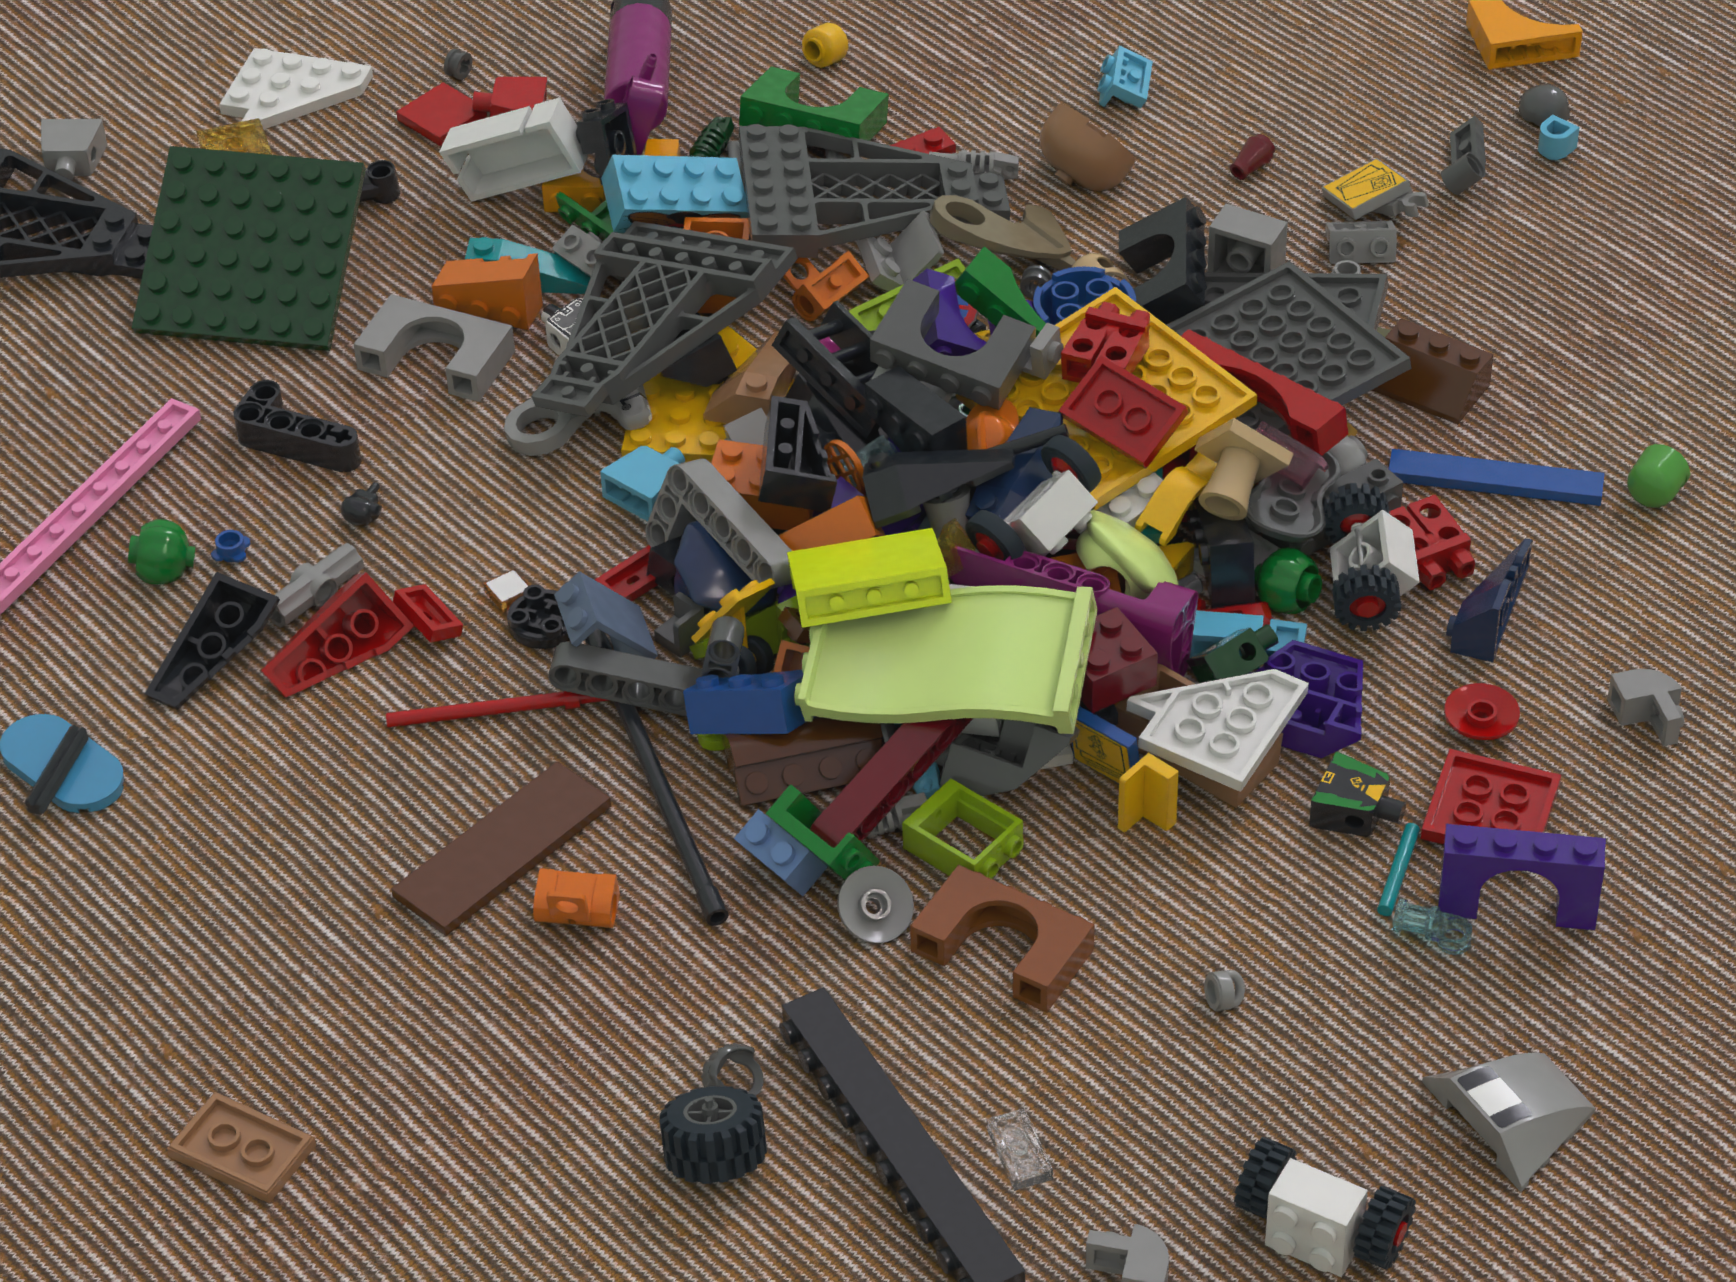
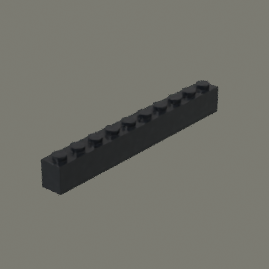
(896, 1142)

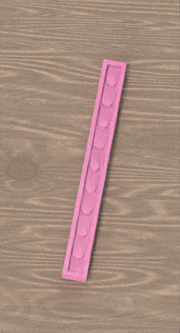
(94, 498)

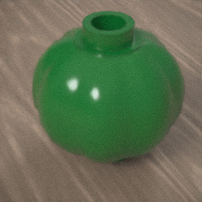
(160, 552)
(1286, 577)

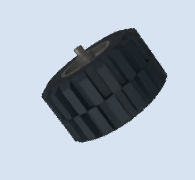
(713, 1134)

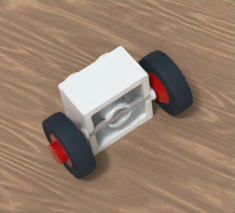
(1047, 512)

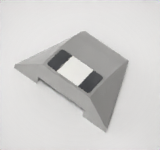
(1518, 1107)

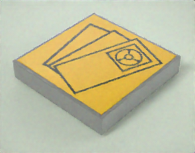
(1366, 188)

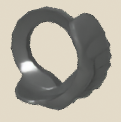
(737, 1053)

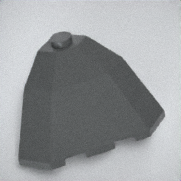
(1006, 761)

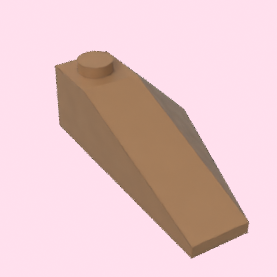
(752, 385)

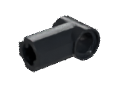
(380, 183)

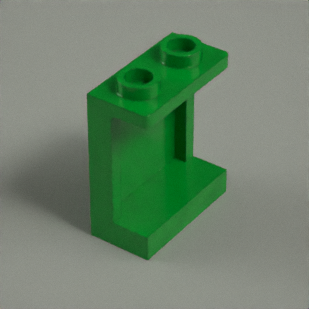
(797, 814)

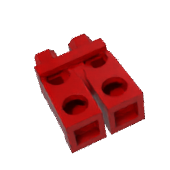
(1107, 334)
(1437, 541)

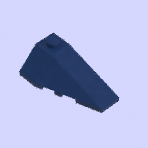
(1009, 489)
(1487, 610)

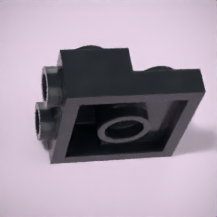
(606, 133)

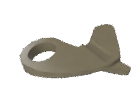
(1034, 238)

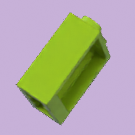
(959, 801)

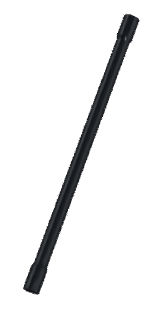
(706, 893)

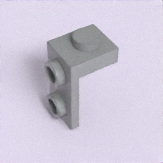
(1044, 352)

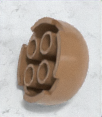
(1083, 151)

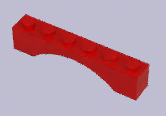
(1308, 415)

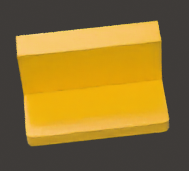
(1148, 792)

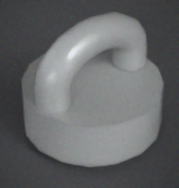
(1221, 992)

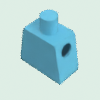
(637, 478)

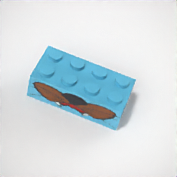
(672, 188)

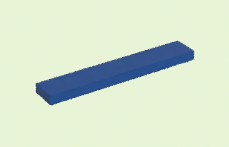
(1497, 477)

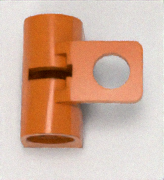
(819, 290)
(576, 898)

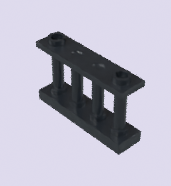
(826, 369)

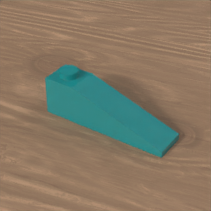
(555, 272)

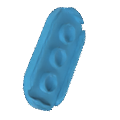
(93, 779)

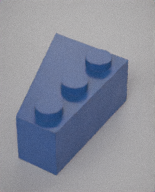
(744, 704)

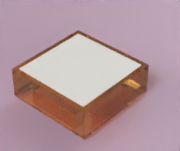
(505, 589)

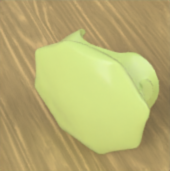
(1125, 549)

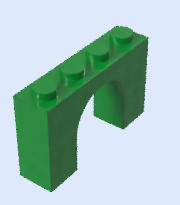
(775, 99)

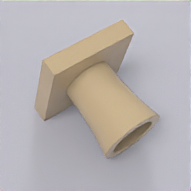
(1242, 461)

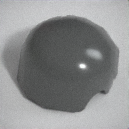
(1543, 101)

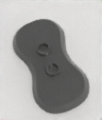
(1288, 510)

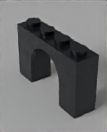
(1168, 233)

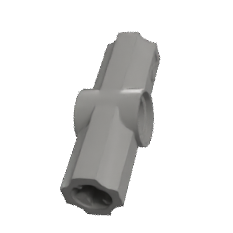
(316, 583)

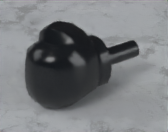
(362, 506)

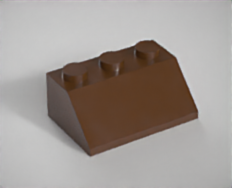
(1443, 374)

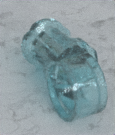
(1433, 925)

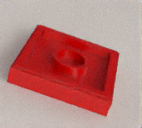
(438, 112)

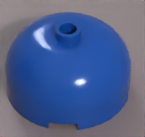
(1072, 290)

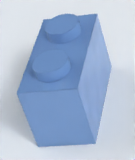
(780, 852)

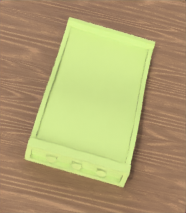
(982, 656)

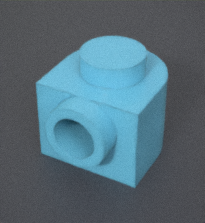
(1557, 138)

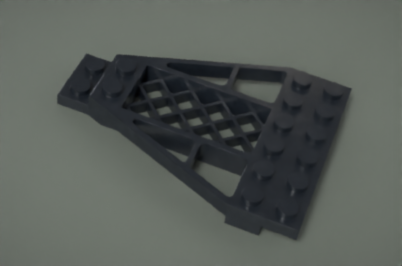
(112, 248)

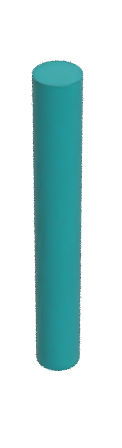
(1398, 869)

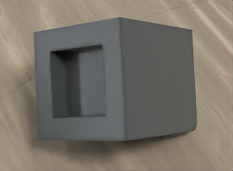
(677, 631)

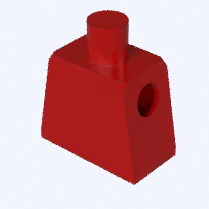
(511, 94)

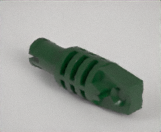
(713, 138)

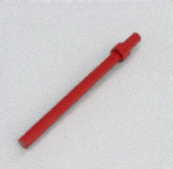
(490, 707)

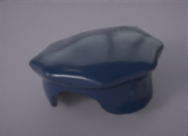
(708, 572)

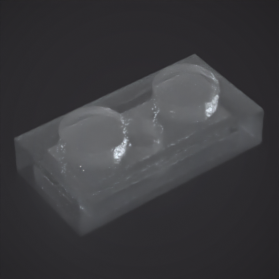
(1019, 1149)

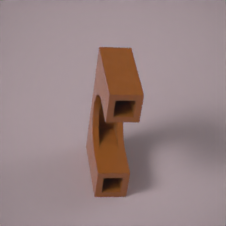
(975, 902)

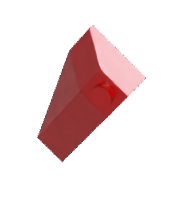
(340, 635)

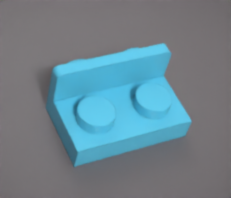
(1125, 77)

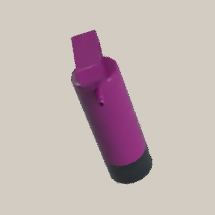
(640, 62)

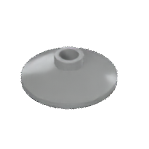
(890, 895)

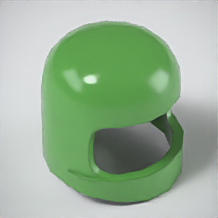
(1657, 476)

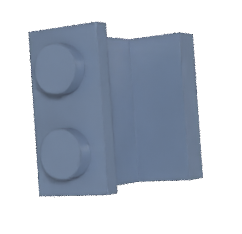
(592, 606)

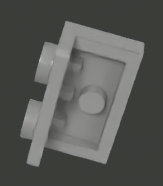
(578, 249)

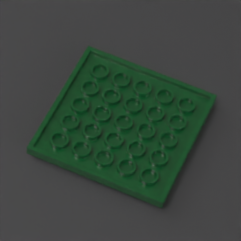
(249, 248)

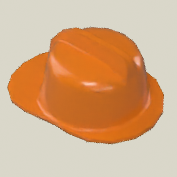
(989, 426)

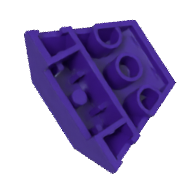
(1333, 705)

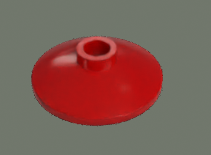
(1482, 711)

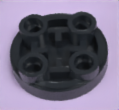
(536, 619)

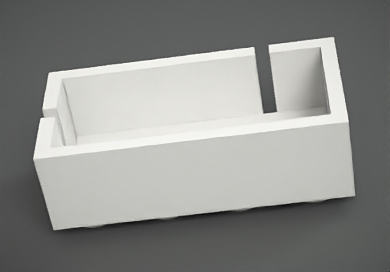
(514, 150)

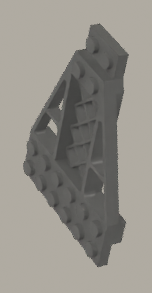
(788, 196)
(653, 262)

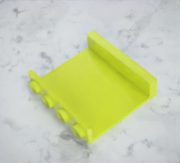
(869, 577)

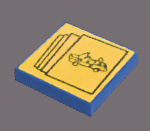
(1104, 746)

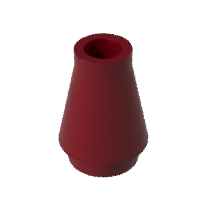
(1255, 153)

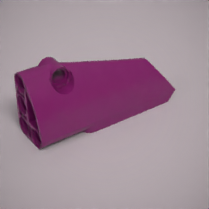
(1162, 618)

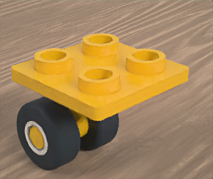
(756, 653)

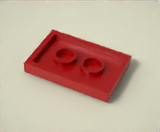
(1123, 411)

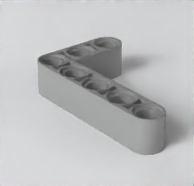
(702, 494)

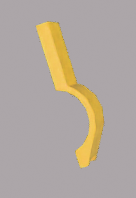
(1175, 496)

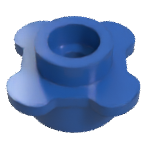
(230, 546)

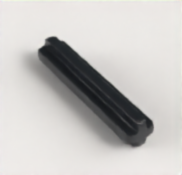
(56, 770)

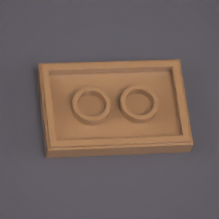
(241, 1147)

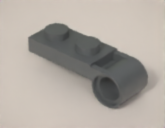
(1466, 157)

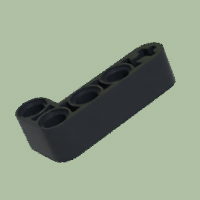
(270, 428)

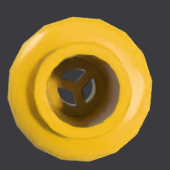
(825, 45)

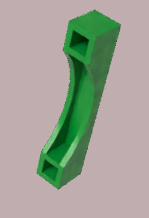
(993, 291)

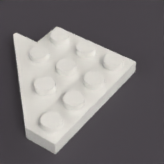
(291, 85)
(1219, 724)

